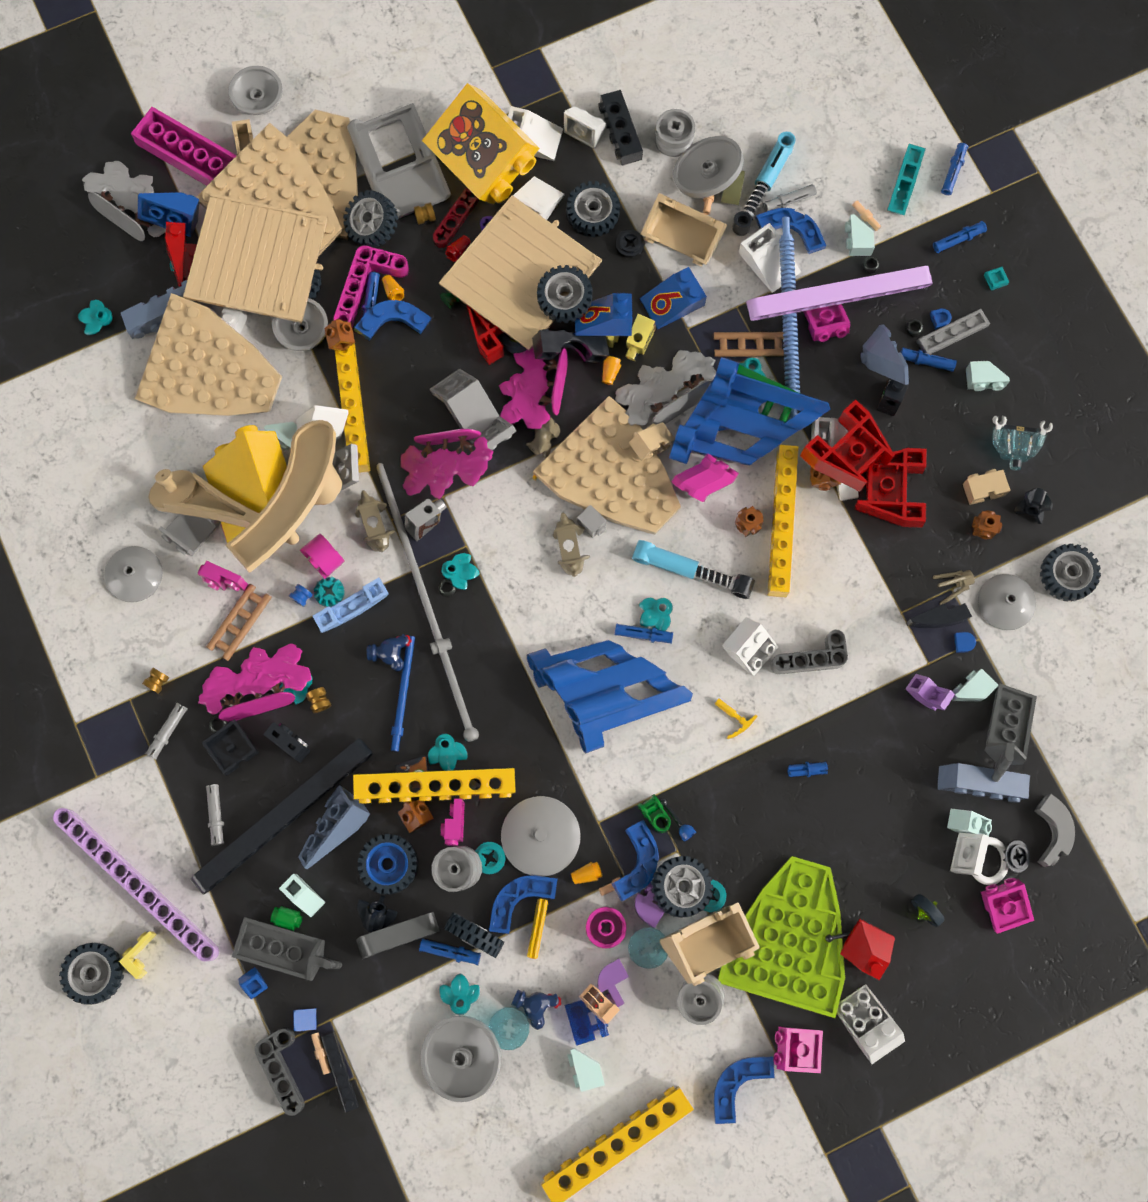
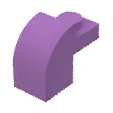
(928, 693)
(646, 909)
(609, 977)

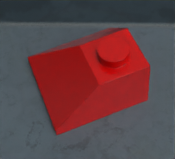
(869, 949)

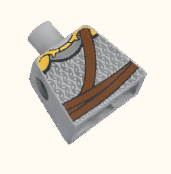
(423, 518)

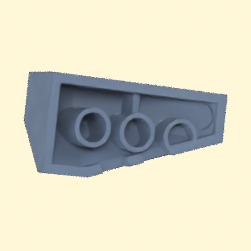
(882, 356)
(339, 822)

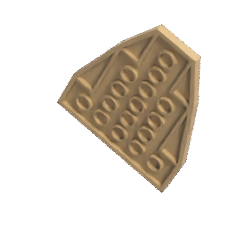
(332, 157)
(278, 175)
(205, 366)
(604, 471)

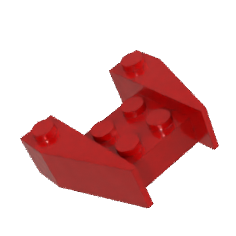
(180, 253)
(486, 336)
(853, 452)
(888, 489)

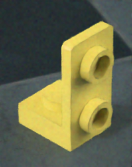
(132, 965)

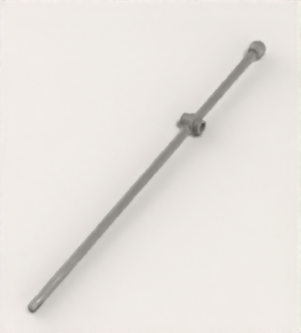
(440, 645)

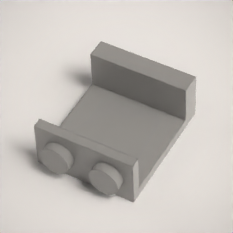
(189, 532)

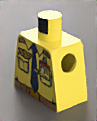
(642, 330)

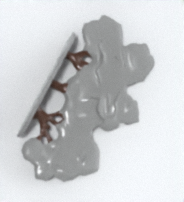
(125, 194)
(662, 386)

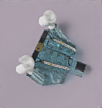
(1017, 442)

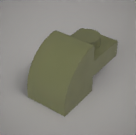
(733, 193)

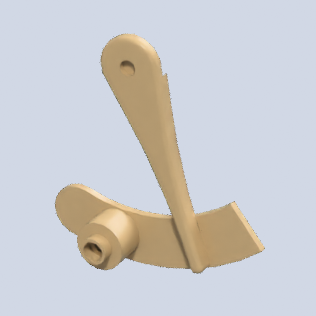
(306, 483)

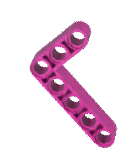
(360, 281)

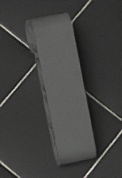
(808, 657)
(397, 935)
(283, 1073)

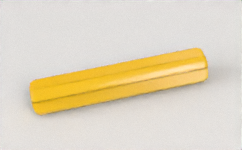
(537, 928)

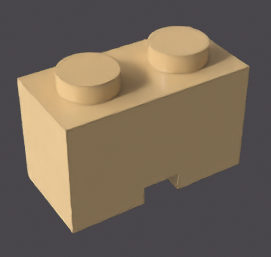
(242, 134)
(652, 439)
(990, 484)

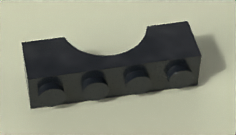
(549, 343)

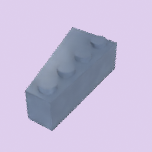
(147, 317)
(978, 782)

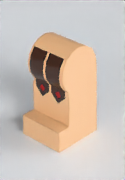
(599, 1004)

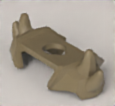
(377, 537)
(571, 561)

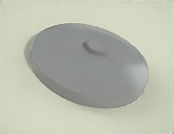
(708, 167)
(540, 836)
(461, 1058)

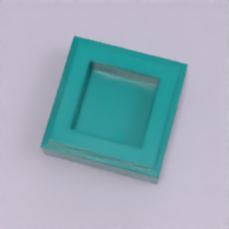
(996, 278)

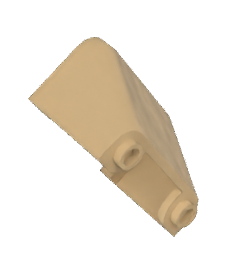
(683, 229)
(710, 943)

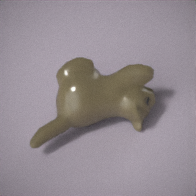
(542, 438)

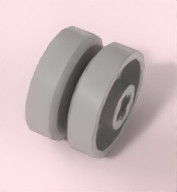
(674, 132)
(445, 870)
(701, 1010)

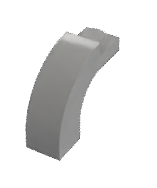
(1061, 826)

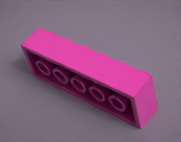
(181, 146)

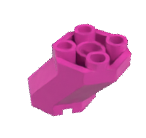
(705, 478)

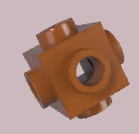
(339, 335)
(822, 481)
(982, 526)
(749, 527)
(415, 815)

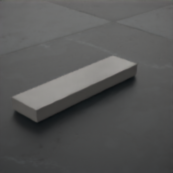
(953, 332)

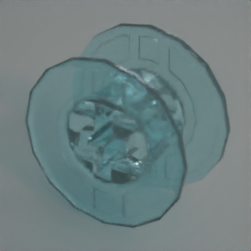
(636, 945)
(519, 1022)

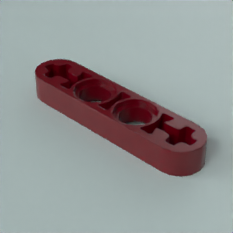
(452, 215)

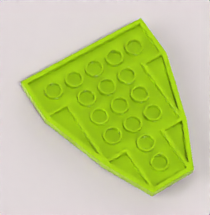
(791, 928)

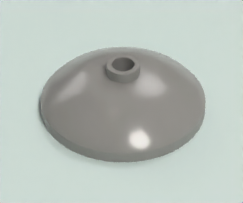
(255, 82)
(290, 336)
(143, 579)
(997, 608)

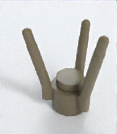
(962, 580)

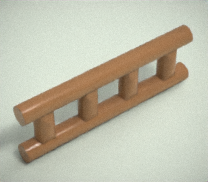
(742, 351)
(227, 623)

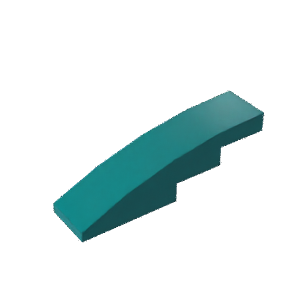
(906, 179)

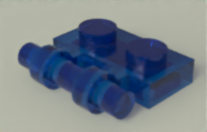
(581, 1025)

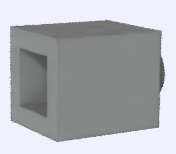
(592, 521)

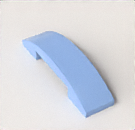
(351, 606)

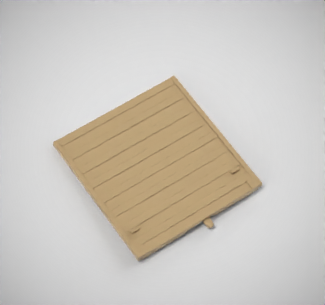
(256, 258)
(505, 265)

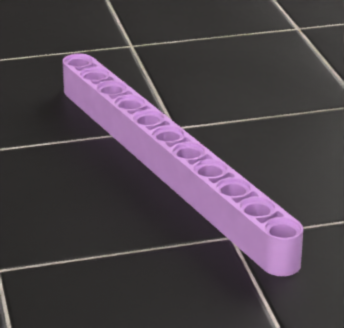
(838, 293)
(127, 879)

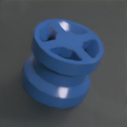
(300, 595)

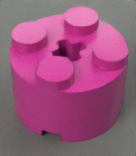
(322, 555)
(606, 915)

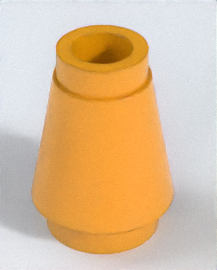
(392, 288)
(610, 369)
(587, 873)

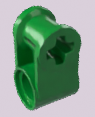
(654, 813)

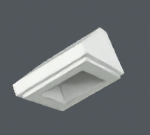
(846, 492)

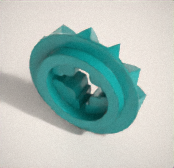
(329, 600)
(499, 855)
(719, 894)

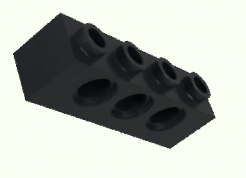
(615, 102)

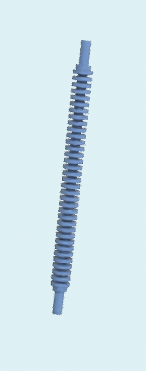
(789, 320)

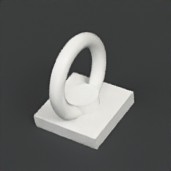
(970, 856)

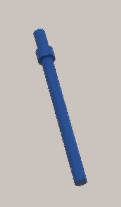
(397, 730)

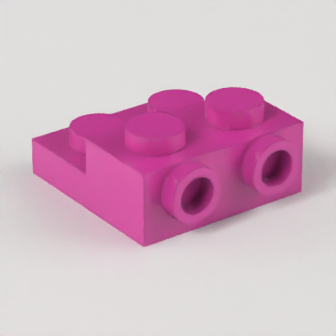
(827, 322)
(218, 577)
(453, 828)
(1007, 905)
(798, 1050)

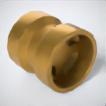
(424, 213)
(156, 680)
(318, 700)

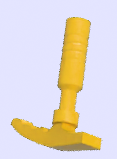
(732, 713)

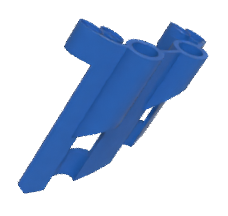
(733, 405)
(598, 698)

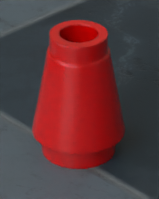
(457, 248)

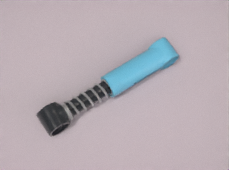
(764, 182)
(649, 554)

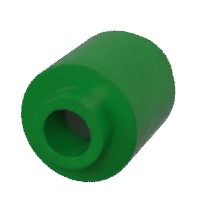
(286, 918)

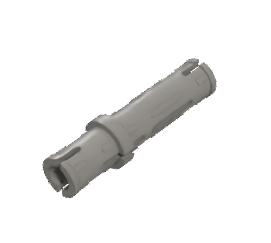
(782, 201)
(166, 731)
(215, 821)

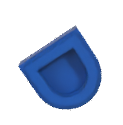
(940, 318)
(964, 642)

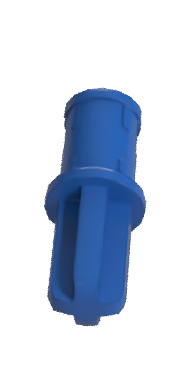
(807, 769)

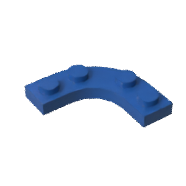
(802, 224)
(388, 311)
(646, 862)
(513, 893)
(732, 1079)

